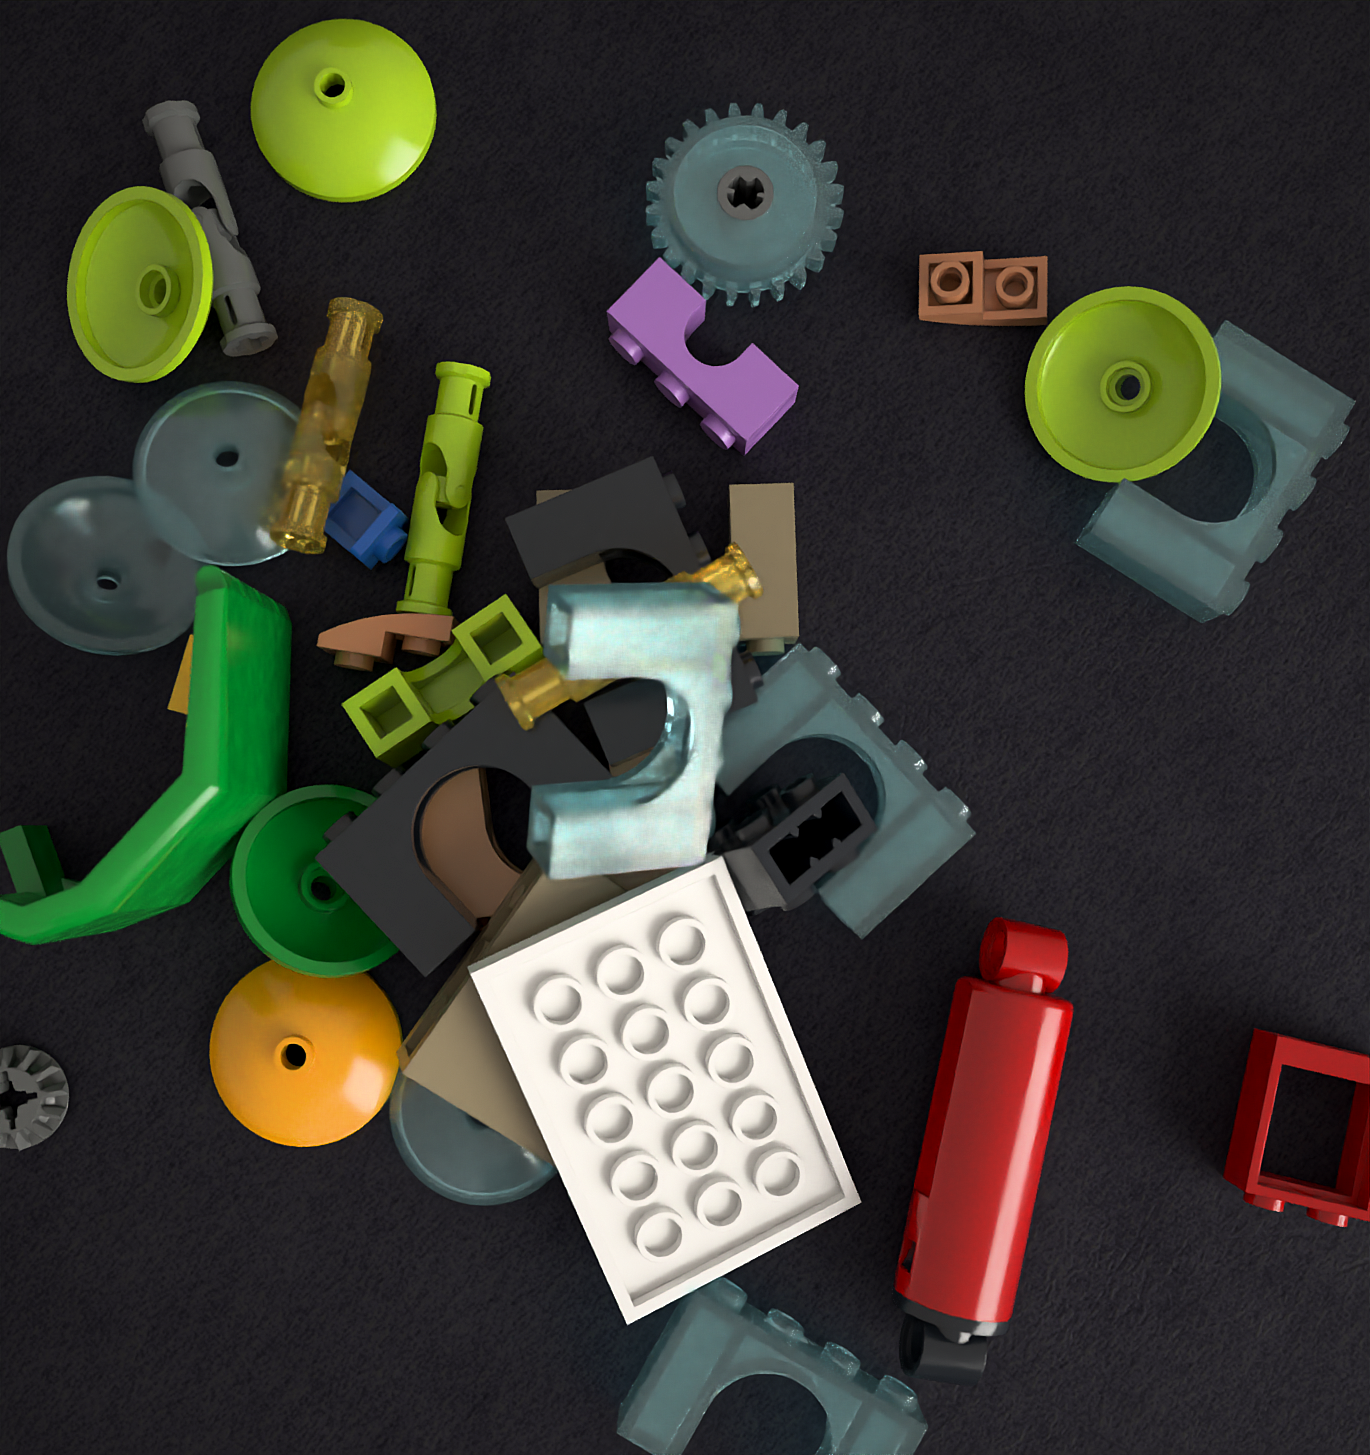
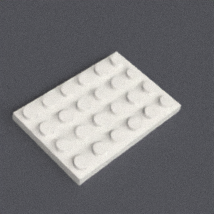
(667, 1084)

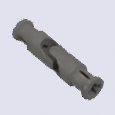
(194, 177)

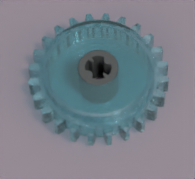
(750, 163)

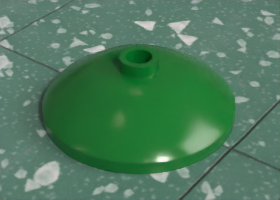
(274, 895)

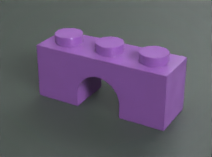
(733, 399)

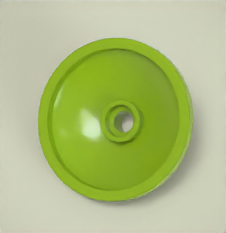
(349, 142)
(140, 284)
(1079, 374)

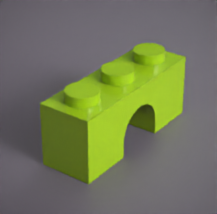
(407, 706)

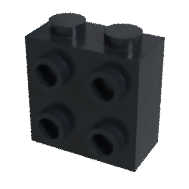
(791, 840)

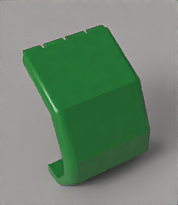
(229, 774)

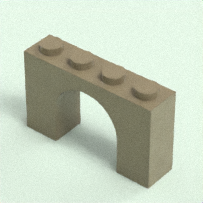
(764, 528)

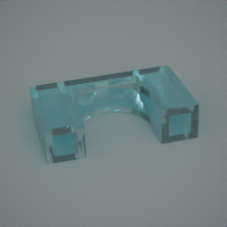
(1287, 426)
(664, 805)
(913, 819)
(723, 1338)

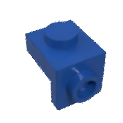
(366, 522)

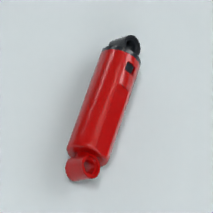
(982, 1153)

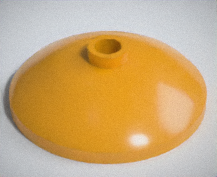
(348, 1045)

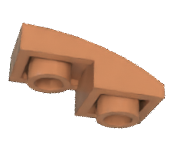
(981, 291)
(375, 638)

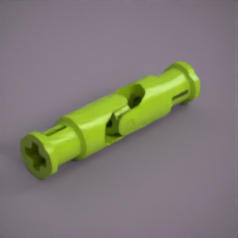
(444, 482)

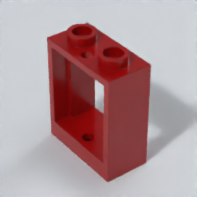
(1252, 1122)

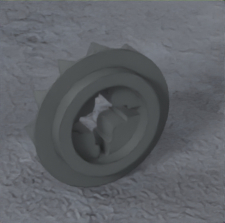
(40, 1117)

